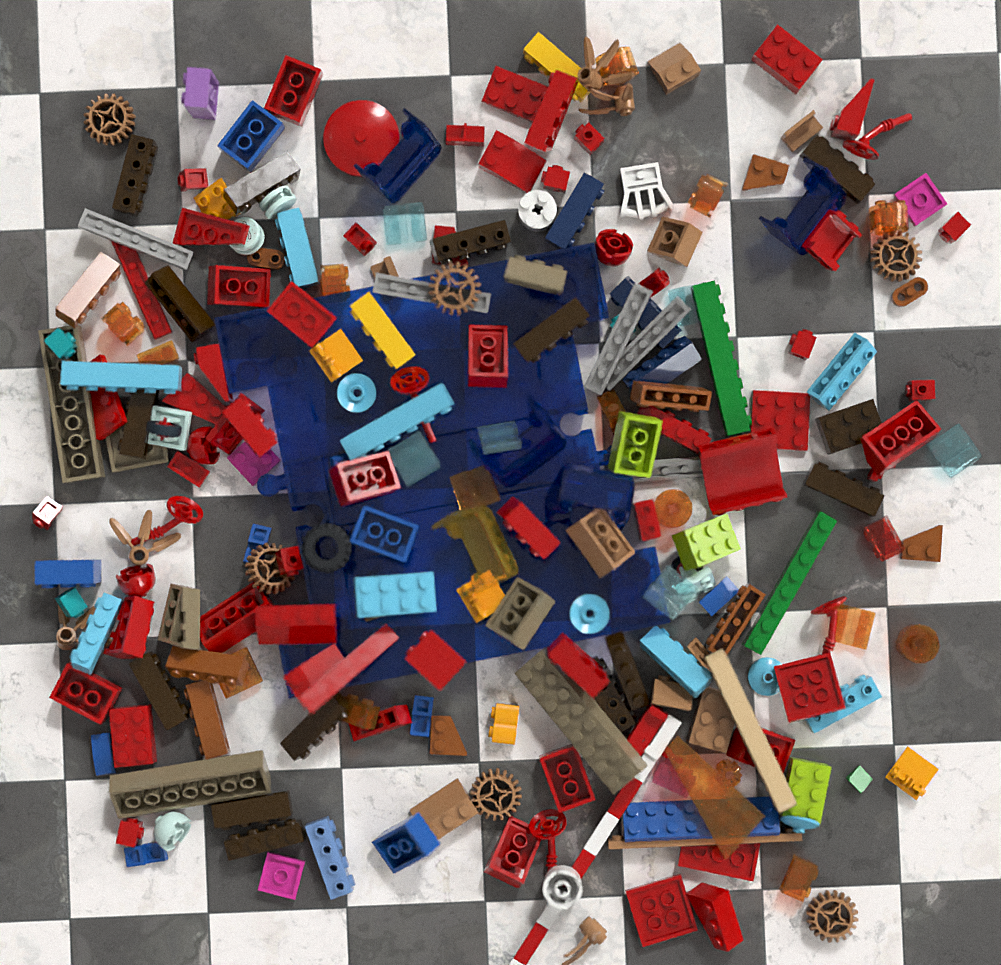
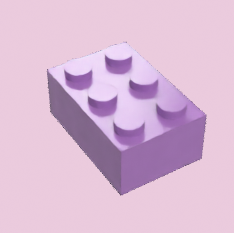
(200, 93)

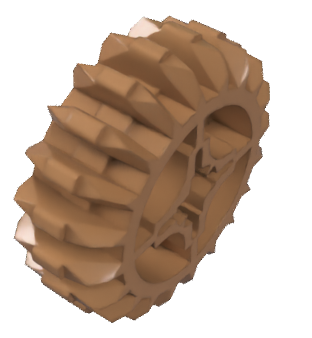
(112, 112)
(901, 261)
(439, 296)
(262, 582)
(487, 796)
(830, 923)

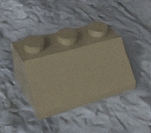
(535, 275)
(520, 613)

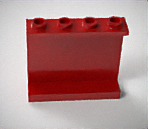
(741, 471)

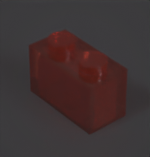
(883, 538)

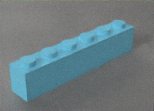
(121, 376)
(397, 422)

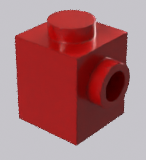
(588, 138)
(555, 178)
(953, 228)
(802, 344)
(920, 390)
(289, 561)
(130, 832)

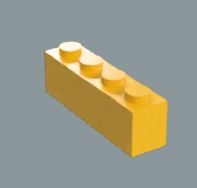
(549, 59)
(382, 330)

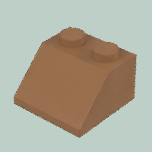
(674, 68)
(675, 241)
(669, 693)

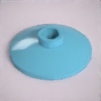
(346, 392)
(598, 619)
(757, 674)
(799, 824)

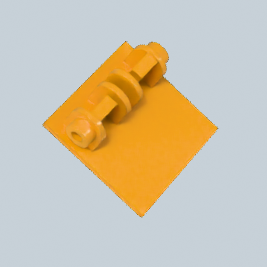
(212, 202)
(336, 355)
(481, 603)
(912, 773)

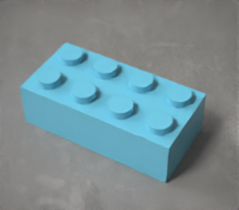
(394, 594)

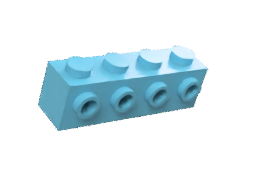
(297, 247)
(842, 371)
(96, 634)
(676, 661)
(855, 697)

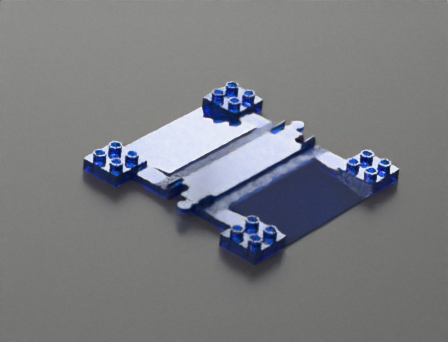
(311, 422)

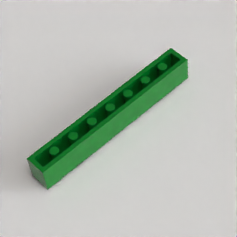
(720, 358)
(789, 582)

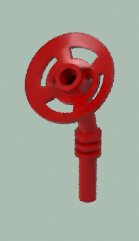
(862, 147)
(412, 389)
(181, 513)
(830, 610)
(549, 830)

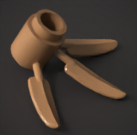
(590, 78)
(623, 101)
(144, 533)
(69, 633)
(593, 932)

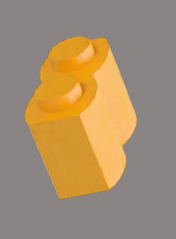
(505, 723)

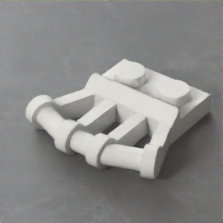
(641, 179)

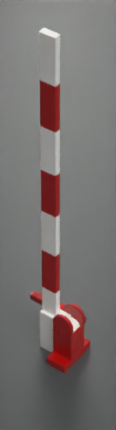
(648, 738)

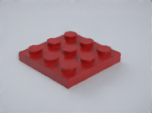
(786, 414)
(809, 687)
(661, 910)

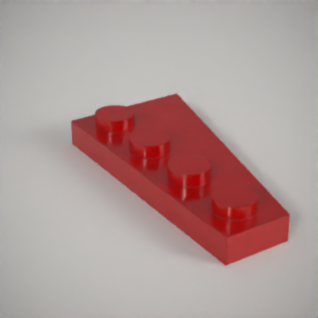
(205, 229)
(107, 409)
(708, 858)

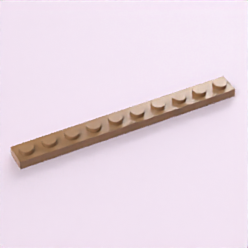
(618, 841)

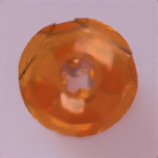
(621, 63)
(707, 195)
(888, 217)
(334, 279)
(123, 324)
(682, 504)
(925, 635)

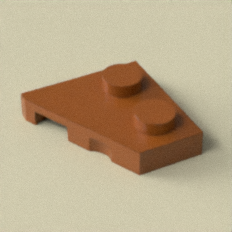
(764, 173)
(924, 545)
(445, 737)

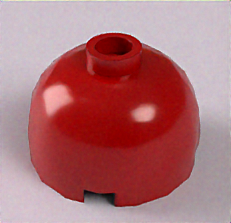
(613, 247)
(200, 448)
(136, 580)

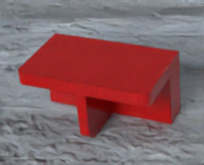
(465, 135)

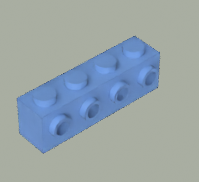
(329, 857)

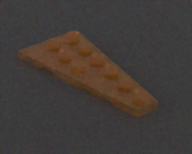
(720, 805)

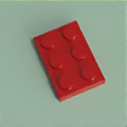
(514, 94)
(302, 314)
(223, 433)

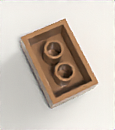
(711, 722)

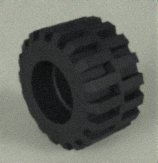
(311, 556)

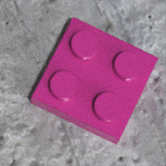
(921, 198)
(250, 465)
(281, 875)

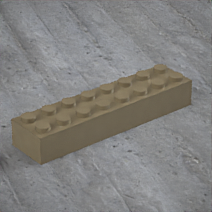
(72, 415)
(581, 721)
(190, 784)

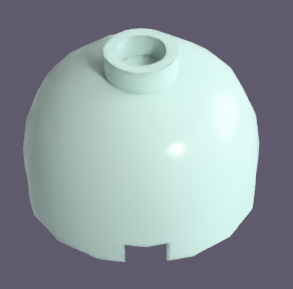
(170, 829)

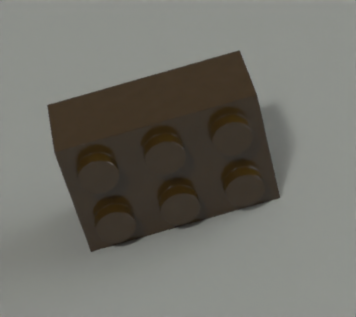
(847, 426)

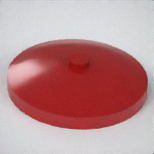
(359, 135)

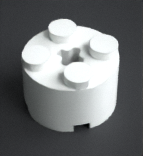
(530, 219)
(568, 896)

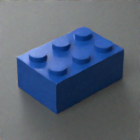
(251, 136)
(384, 534)
(68, 573)
(406, 843)

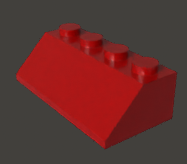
(898, 437)
(232, 619)
(296, 624)

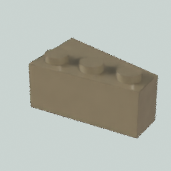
(181, 617)

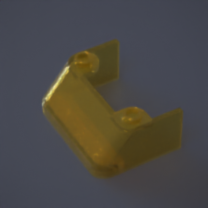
(484, 544)

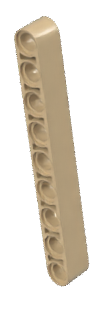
(750, 731)

